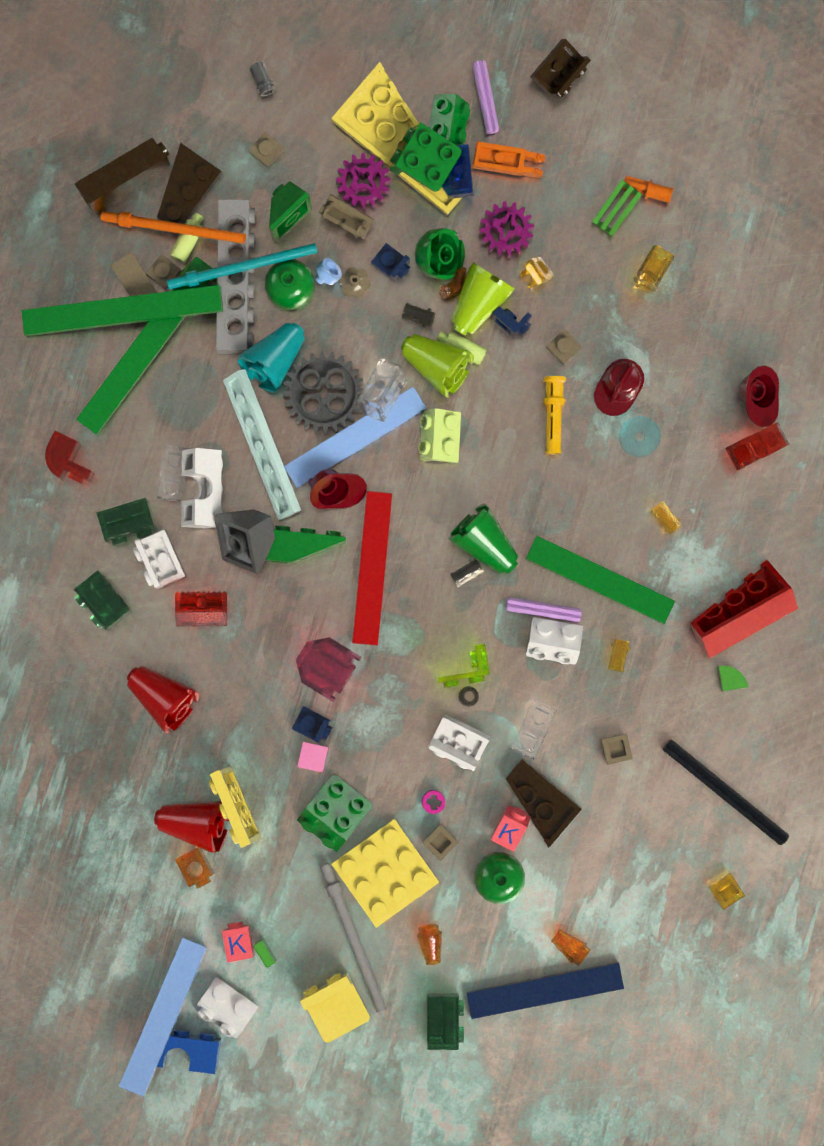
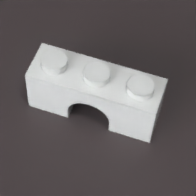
(205, 469)

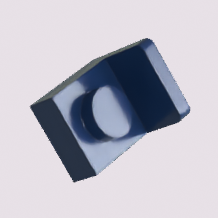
(391, 263)
(507, 321)
(312, 725)

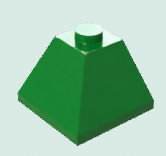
(287, 208)

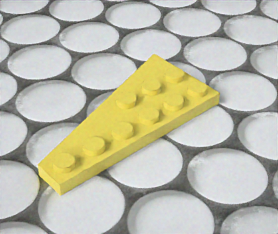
(378, 122)

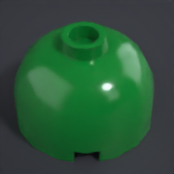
(439, 253)
(289, 285)
(499, 878)

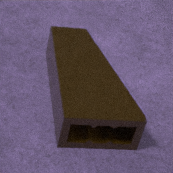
(122, 175)

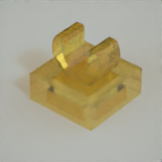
(539, 271)
(726, 891)

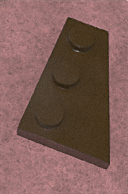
(187, 186)
(545, 803)

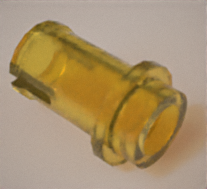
(667, 518)
(619, 655)

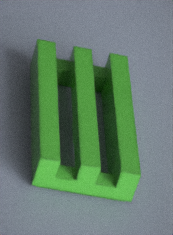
(630, 189)

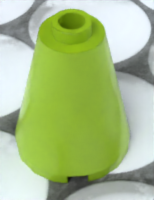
(478, 299)
(437, 362)

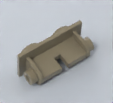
(346, 216)

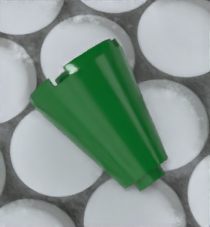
(485, 540)

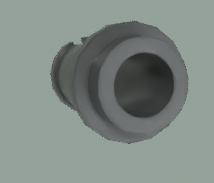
(262, 79)

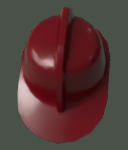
(618, 387)
(761, 395)
(336, 489)

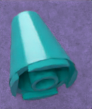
(272, 356)

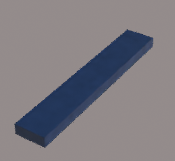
(545, 990)

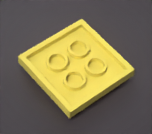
(234, 807)
(385, 873)

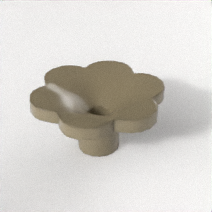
(354, 288)

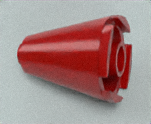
(162, 697)
(194, 823)

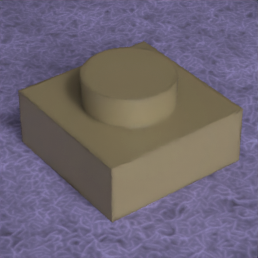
(266, 150)
(163, 270)
(563, 347)
(616, 749)
(440, 842)

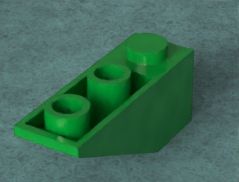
(294, 547)

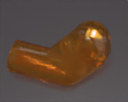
(454, 287)

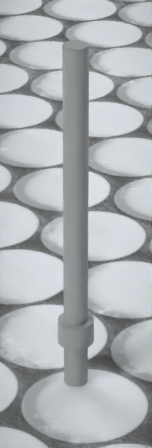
(334, 889)

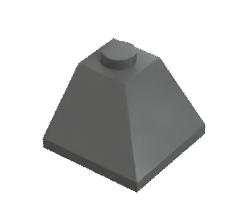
(245, 538)

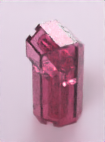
(326, 666)

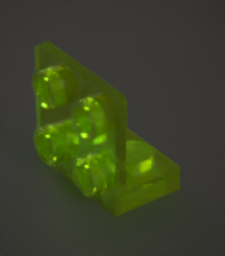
(478, 659)

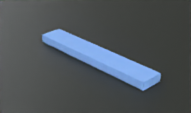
(353, 439)
(162, 1017)

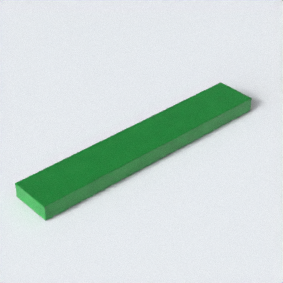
(600, 580)

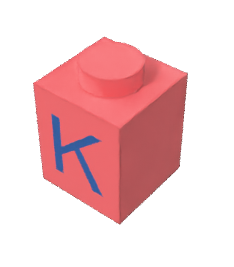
(511, 827)
(238, 942)

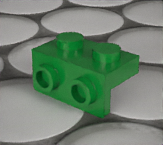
(450, 117)

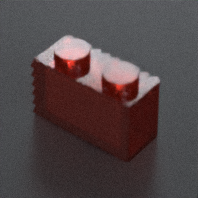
(201, 608)

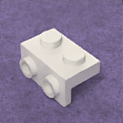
(159, 559)
(554, 641)
(458, 742)
(225, 1008)

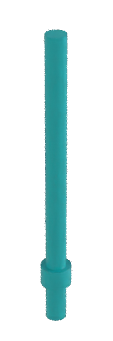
(193, 278)

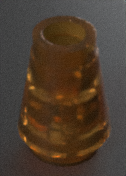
(430, 942)
(571, 947)

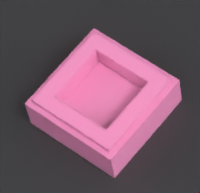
(312, 757)

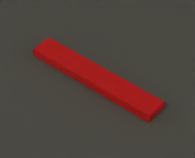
(372, 568)

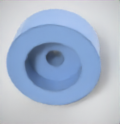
(328, 272)

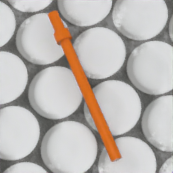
(127, 220)

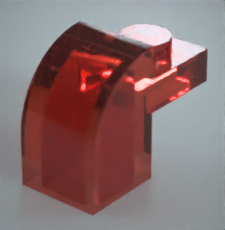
(757, 446)
(60, 457)

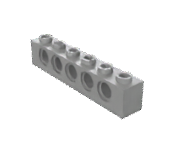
(227, 342)

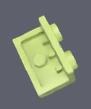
(440, 435)

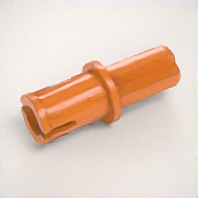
(650, 189)

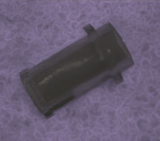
(419, 315)
(467, 572)
(462, 699)

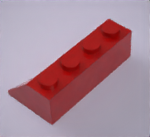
(744, 611)

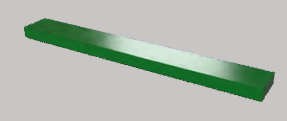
(122, 310)
(133, 364)

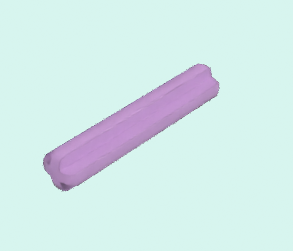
(485, 97)
(543, 609)

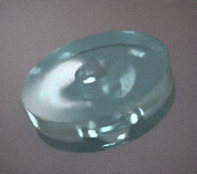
(647, 428)

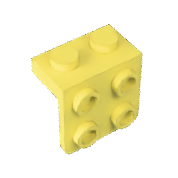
(335, 1007)

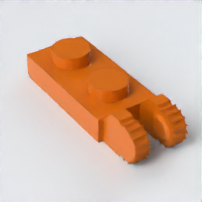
(506, 160)

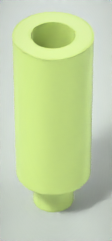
(186, 243)
(463, 343)

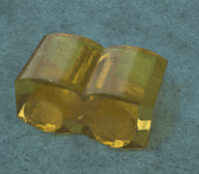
(653, 269)

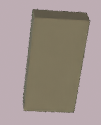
(132, 276)

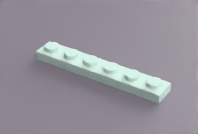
(261, 444)

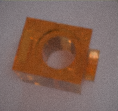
(184, 862)

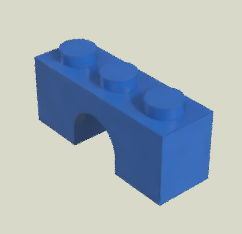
(202, 1050)

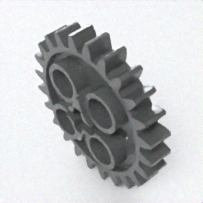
(323, 369)

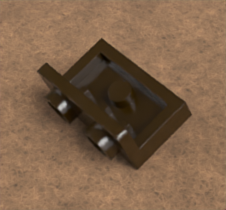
(560, 69)

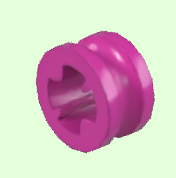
(427, 807)

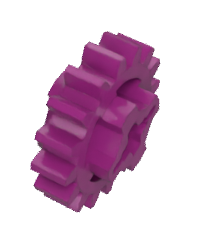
(356, 189)
(515, 233)

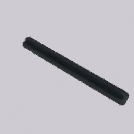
(726, 792)

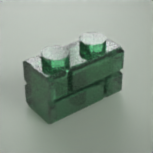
(127, 521)
(102, 601)
(443, 1021)

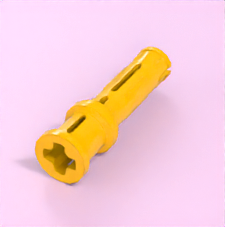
(554, 402)

